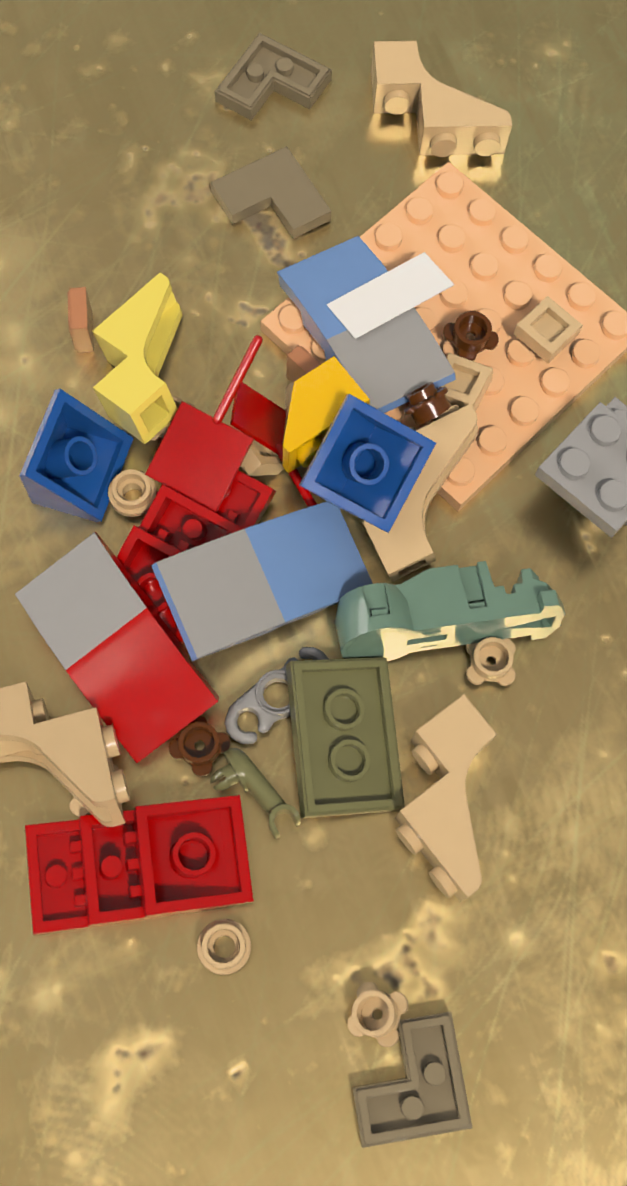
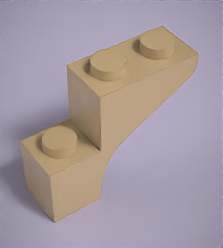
(445, 117)
(406, 544)
(70, 747)
(440, 817)

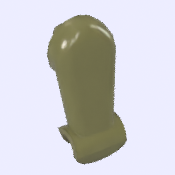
(243, 770)

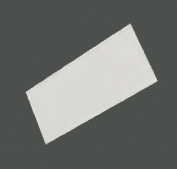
(390, 295)

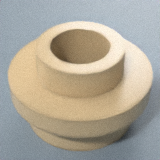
(127, 481)
(207, 940)

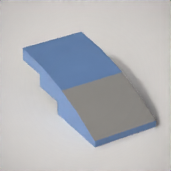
(385, 360)
(260, 578)

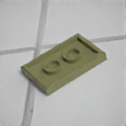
(344, 737)

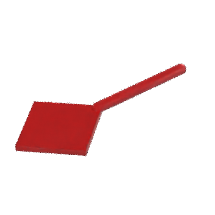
(265, 424)

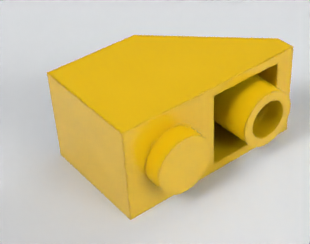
(312, 410)

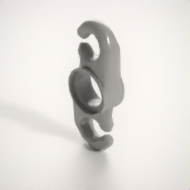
(254, 701)

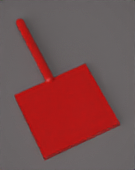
(202, 452)

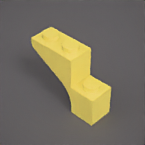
(136, 344)

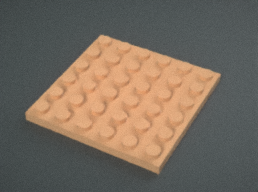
(503, 275)

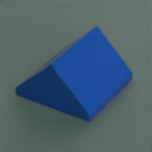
(74, 459)
(367, 463)

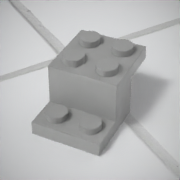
(592, 467)

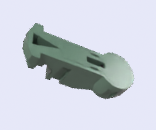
(443, 610)

